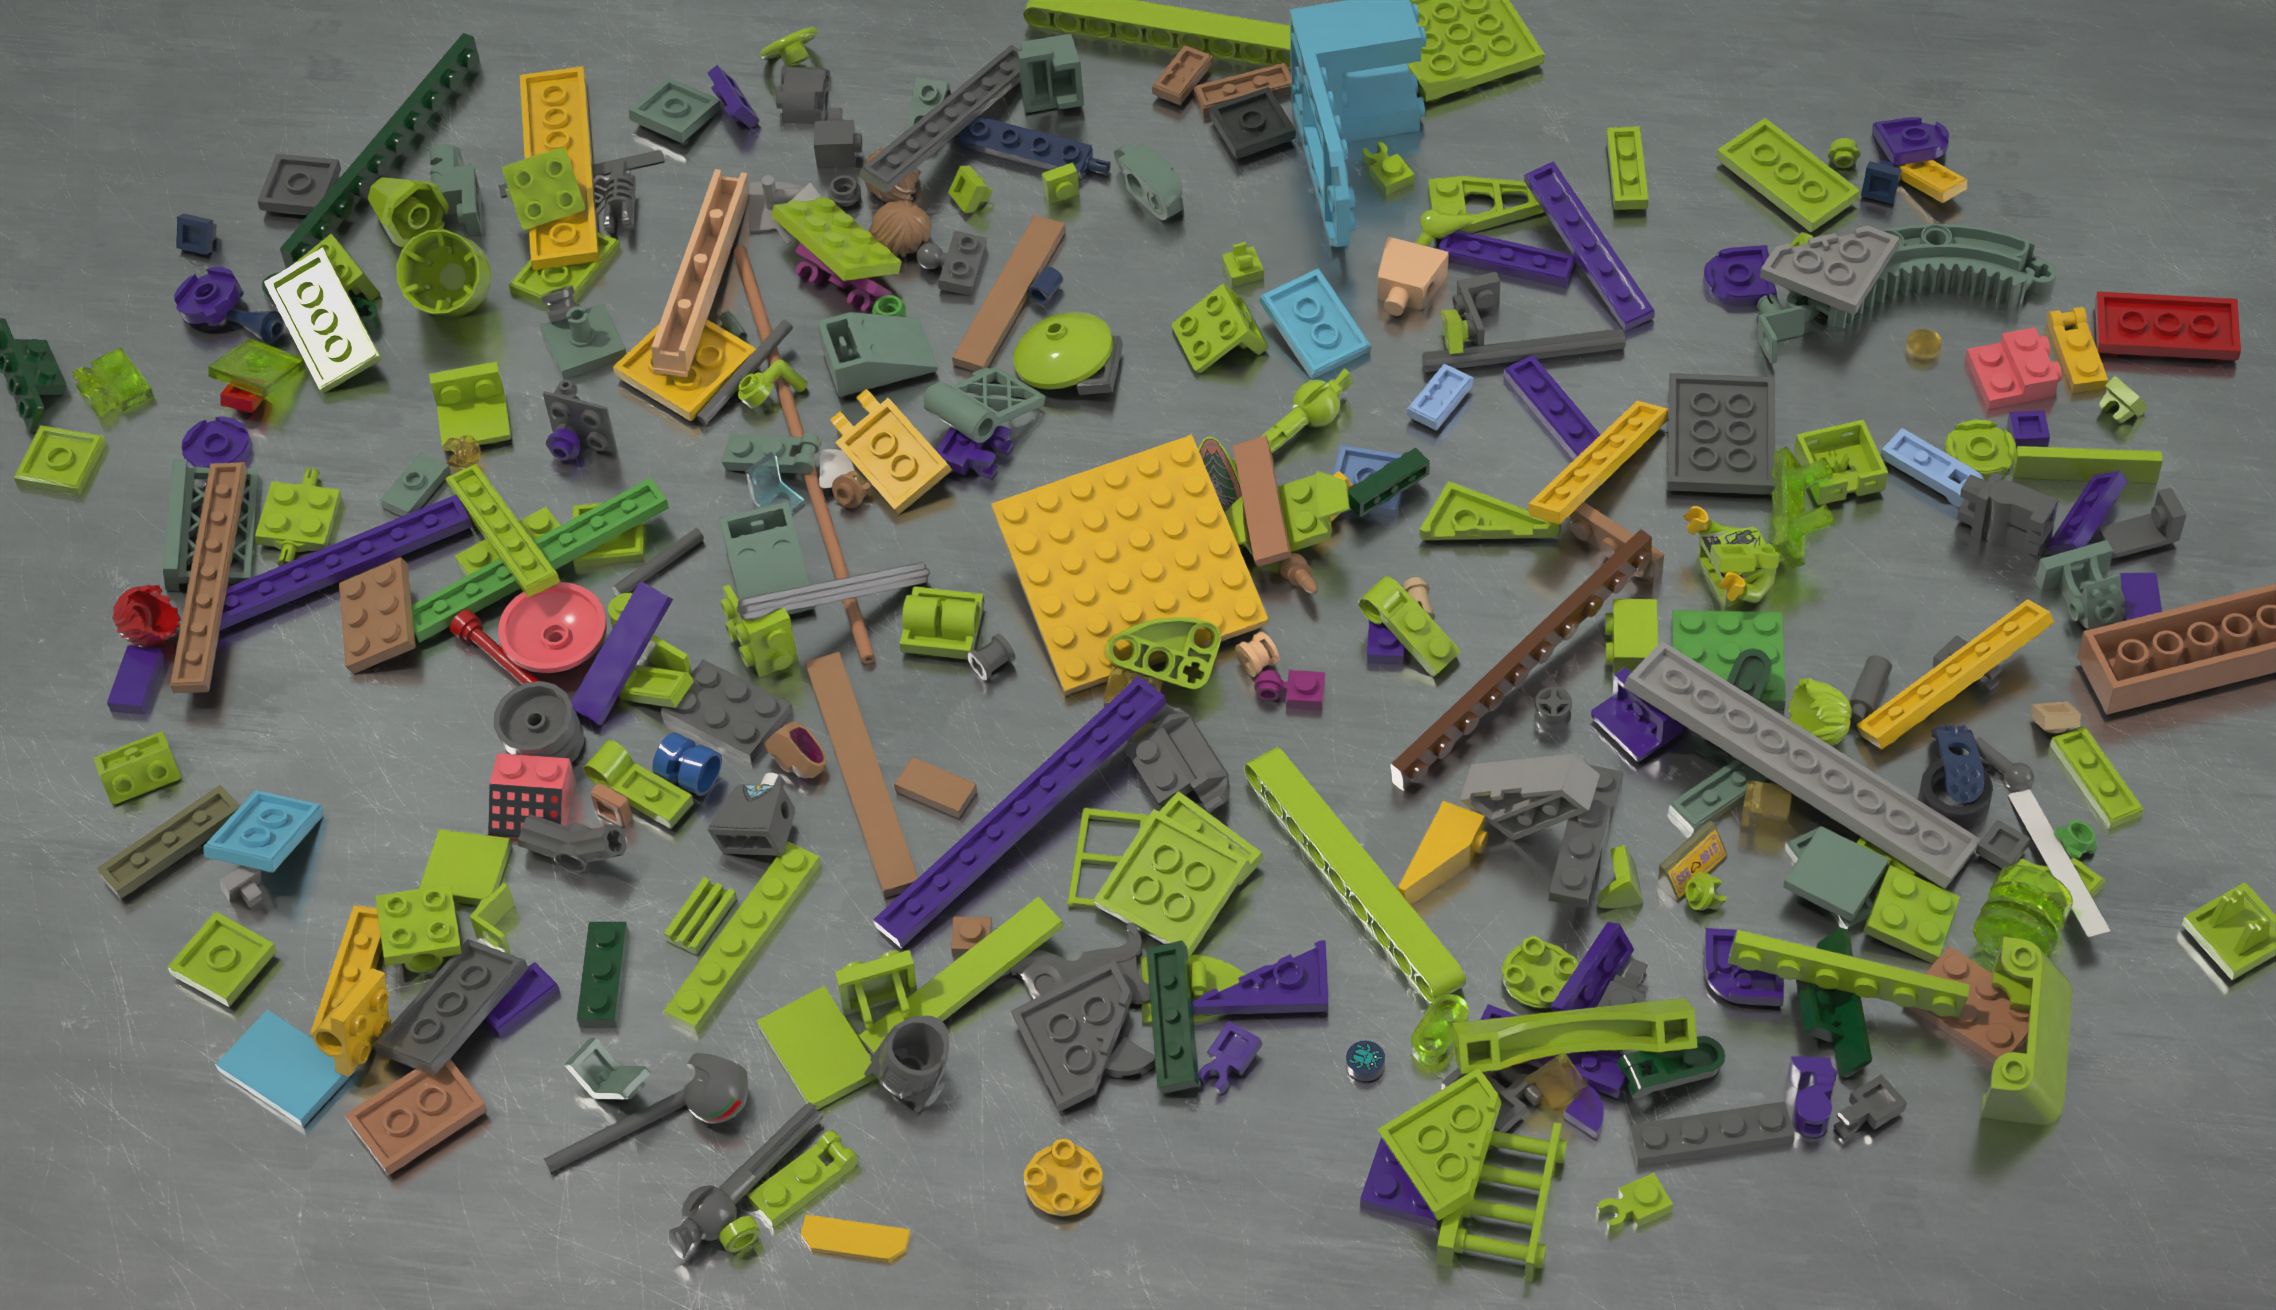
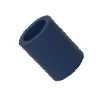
(1045, 285)

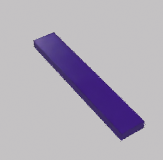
(1589, 246)

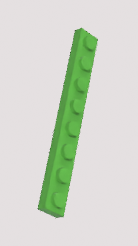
(558, 547)

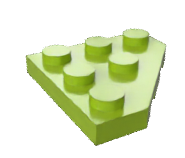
(1446, 1141)

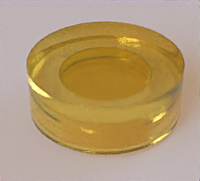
(1923, 345)

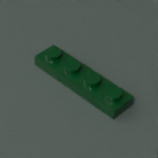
(1172, 1017)

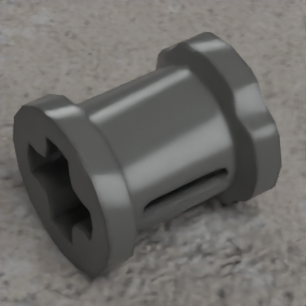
(991, 656)

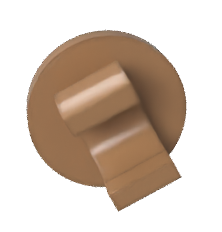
(848, 490)

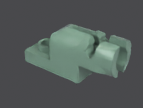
(457, 185)

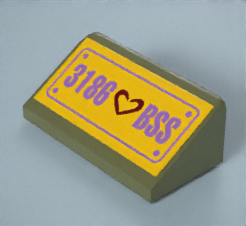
(1699, 853)

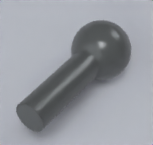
(2016, 775)

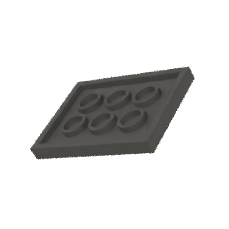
(1721, 433)

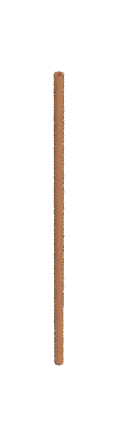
(812, 480)

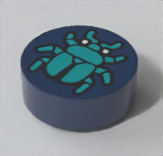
(1365, 1060)

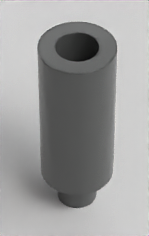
(1869, 687)

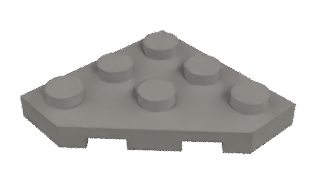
(1833, 267)

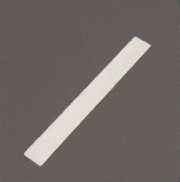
(2059, 862)

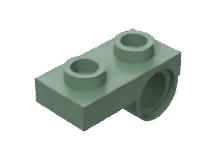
(925, 97)

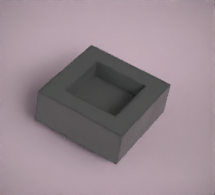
(2002, 845)

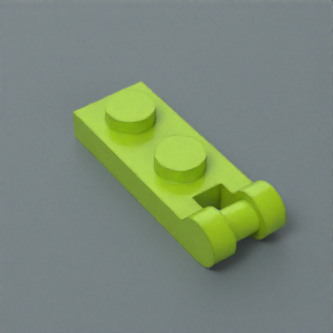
(803, 1179)

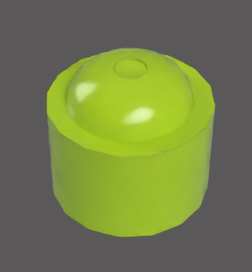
(443, 273)

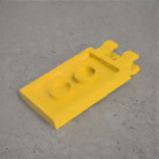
(890, 452)

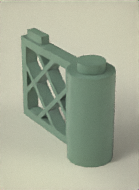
(972, 413)

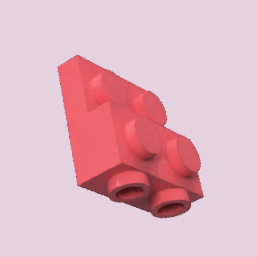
(2014, 369)

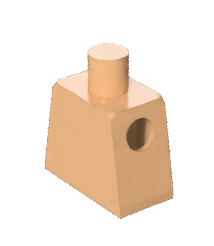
(1410, 275)

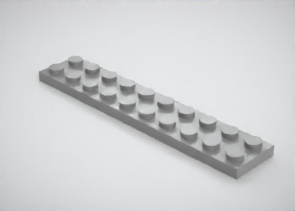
(1803, 764)

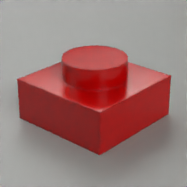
(239, 399)

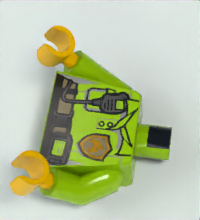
(1729, 587)

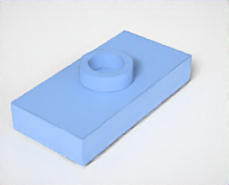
(1440, 396)

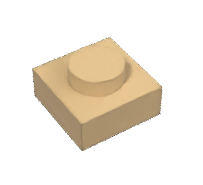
(2055, 716)

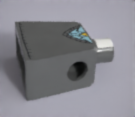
(754, 819)

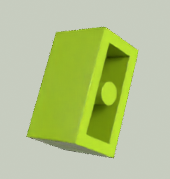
(1632, 631)

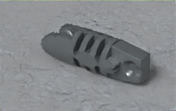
(619, 197)

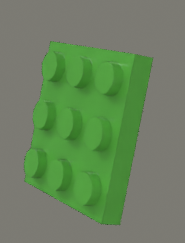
(1720, 636)

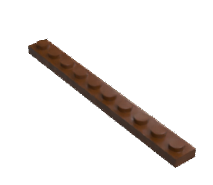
(1516, 665)

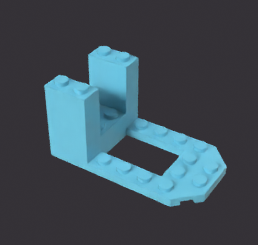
(1351, 87)

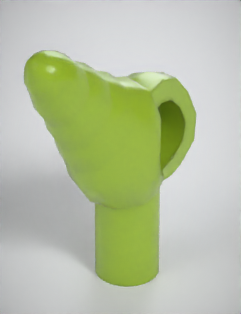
(1439, 225)

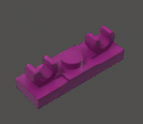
(864, 287)

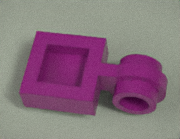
(1302, 690)

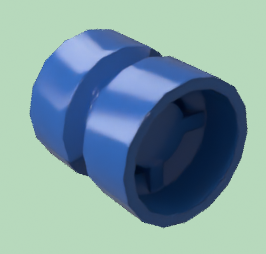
(687, 763)

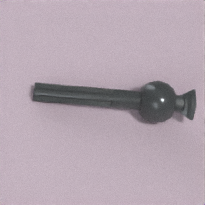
(713, 1208)

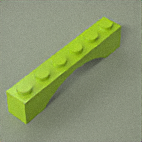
(1517, 1039)

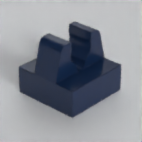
(1881, 181)
(195, 233)

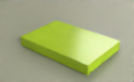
(534, 283)
(817, 1048)

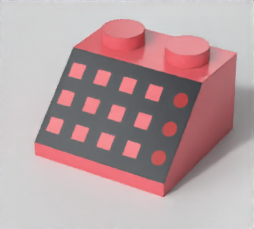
(526, 787)

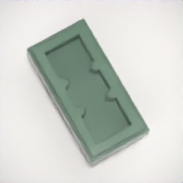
(415, 485)

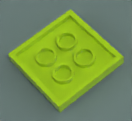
(1171, 881)

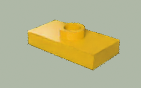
(1933, 179)

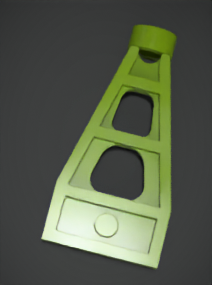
(1448, 197)

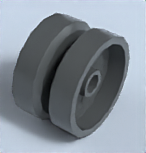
(538, 722)

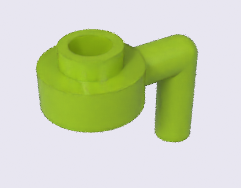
(758, 386)

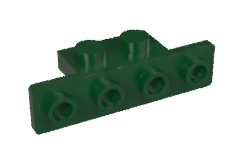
(29, 373)
(1836, 1013)

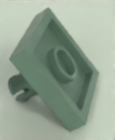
(583, 341)

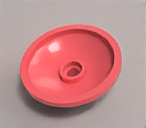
(556, 614)

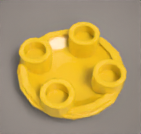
(1063, 1179)

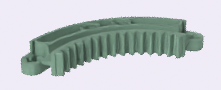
(1950, 258)

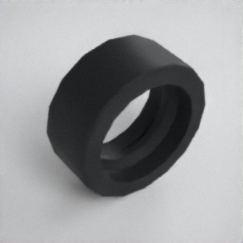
(1963, 816)

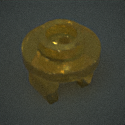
(466, 451)

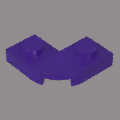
(1734, 982)

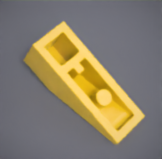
(1444, 850)

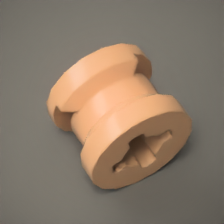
(1257, 654)

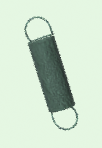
(733, 325)

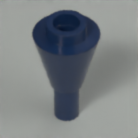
(263, 324)

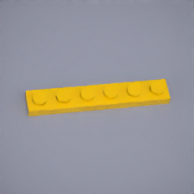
(1598, 462)
(1955, 674)

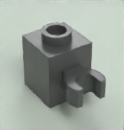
(836, 141)

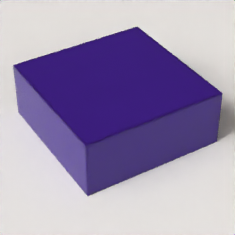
(2029, 428)

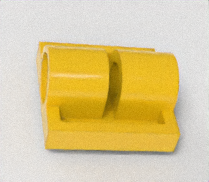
(355, 1023)

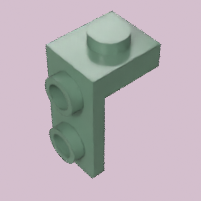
(603, 1074)

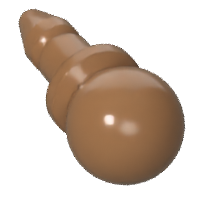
(1298, 573)

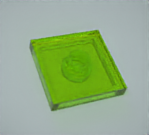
(256, 367)

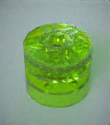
(2023, 906)

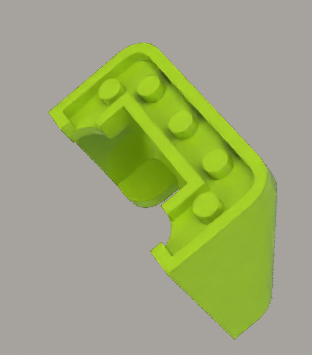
(2031, 1084)

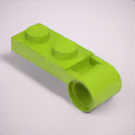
(1409, 623)
(645, 790)

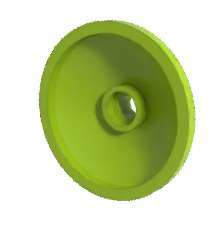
(1062, 350)

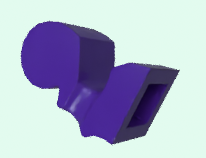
(1813, 1103)

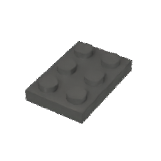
(729, 711)

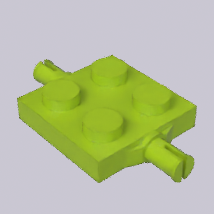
(298, 516)

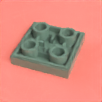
(1836, 873)

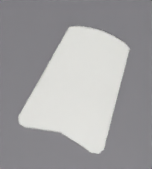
(833, 464)

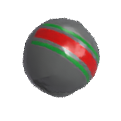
(717, 1088)

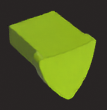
(1626, 888)

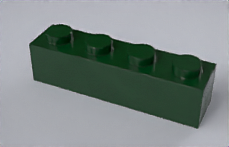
(1388, 482)

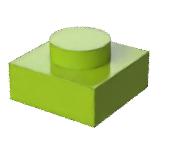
(1060, 183)

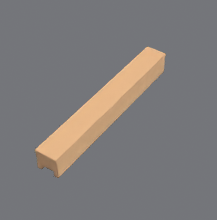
(699, 274)

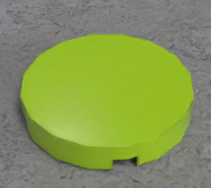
(1982, 447)

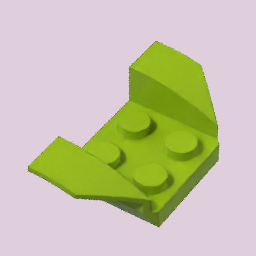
(1305, 508)

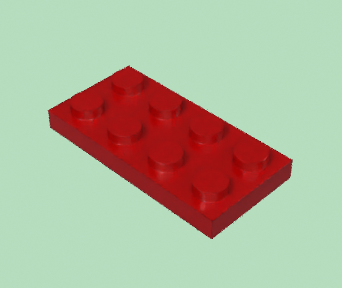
(2167, 325)

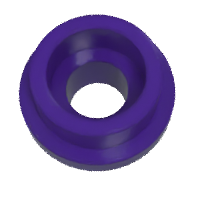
(563, 444)

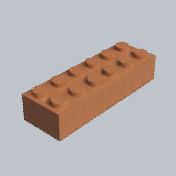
(2181, 650)

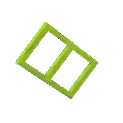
(1081, 857)

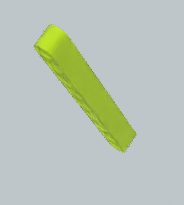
(1165, 28)
(1355, 875)

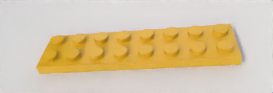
(556, 117)

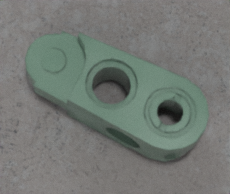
(1150, 180)

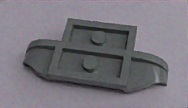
(1179, 760)

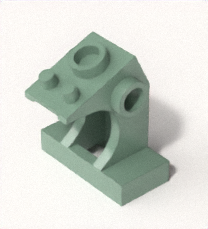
(2082, 572)

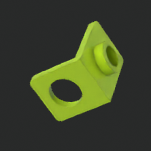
(488, 913)

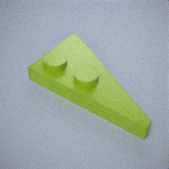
(1473, 515)

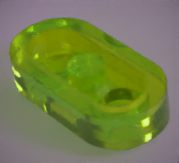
(1437, 1032)

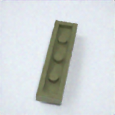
(168, 842)

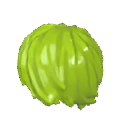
(1820, 710)

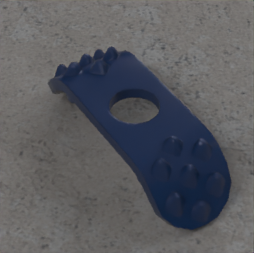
(1962, 773)

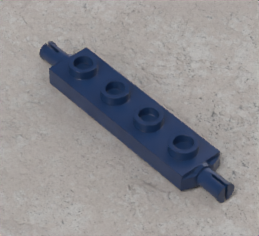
(1029, 146)

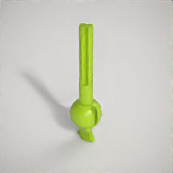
(1313, 404)

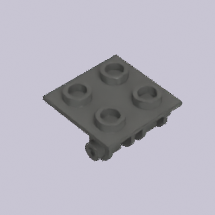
(585, 419)

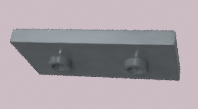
(450, 1007)

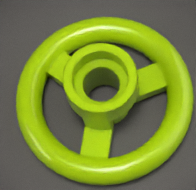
(790, 47)

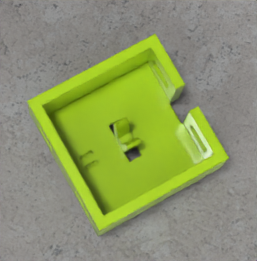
(1849, 450)

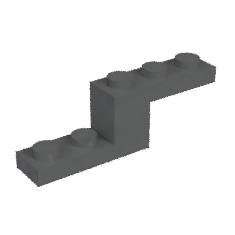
(1586, 843)

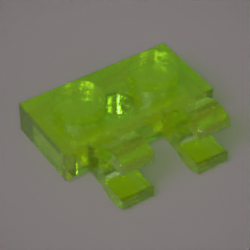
(122, 381)

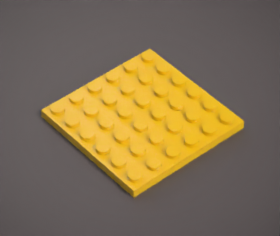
(1126, 550)

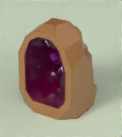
(797, 750)

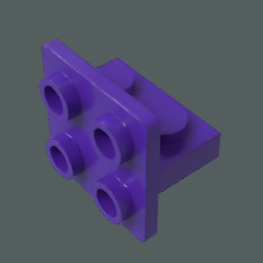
(1634, 722)

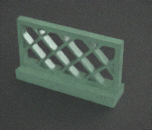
(180, 529)

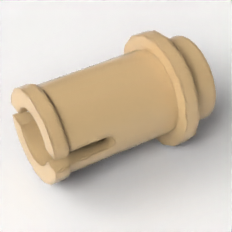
(1419, 591)

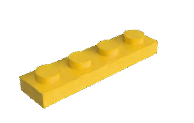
(355, 958)

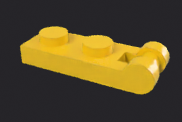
(2077, 350)

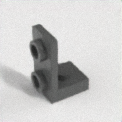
(1474, 294)
(2147, 531)

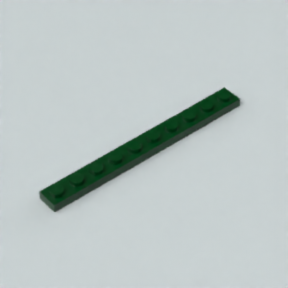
(382, 150)

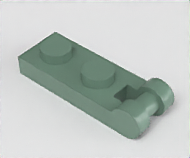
(746, 450)

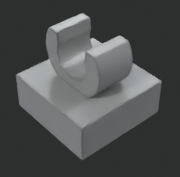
(242, 883)

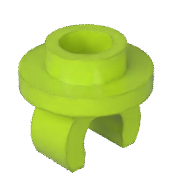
(1701, 892)

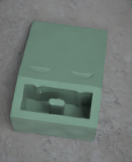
(873, 350)
(764, 551)

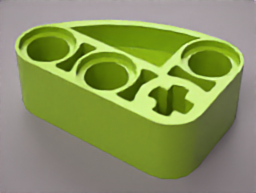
(1175, 641)

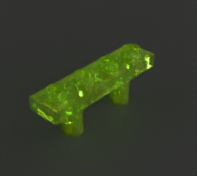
(1790, 519)

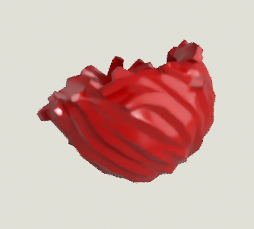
(145, 616)

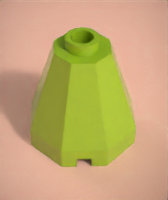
(407, 207)

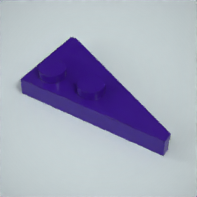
(1285, 987)

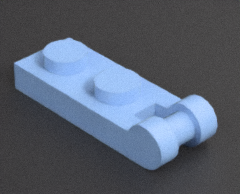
(1928, 465)

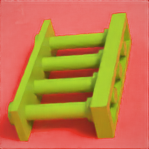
(1456, 1240)

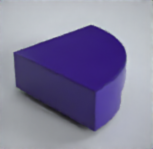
(1586, 1112)

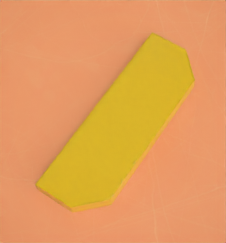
(854, 1238)

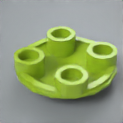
(1537, 972)

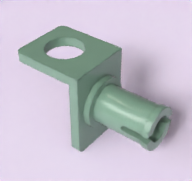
(1777, 324)

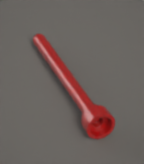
(468, 628)

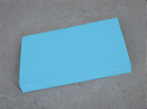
(1315, 323)
(263, 831)
(282, 1068)

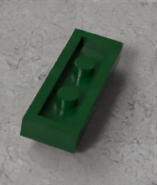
(602, 974)

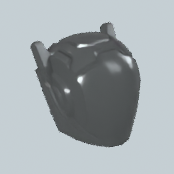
(912, 1059)

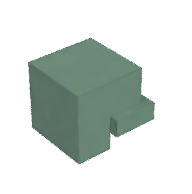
(1050, 74)

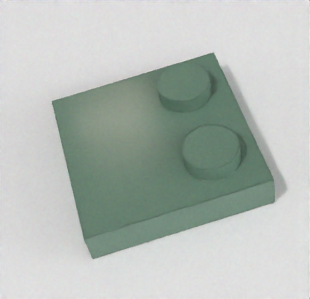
(674, 109)

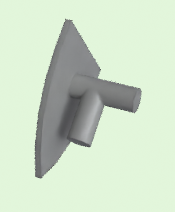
(763, 197)

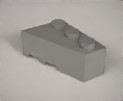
(1530, 792)

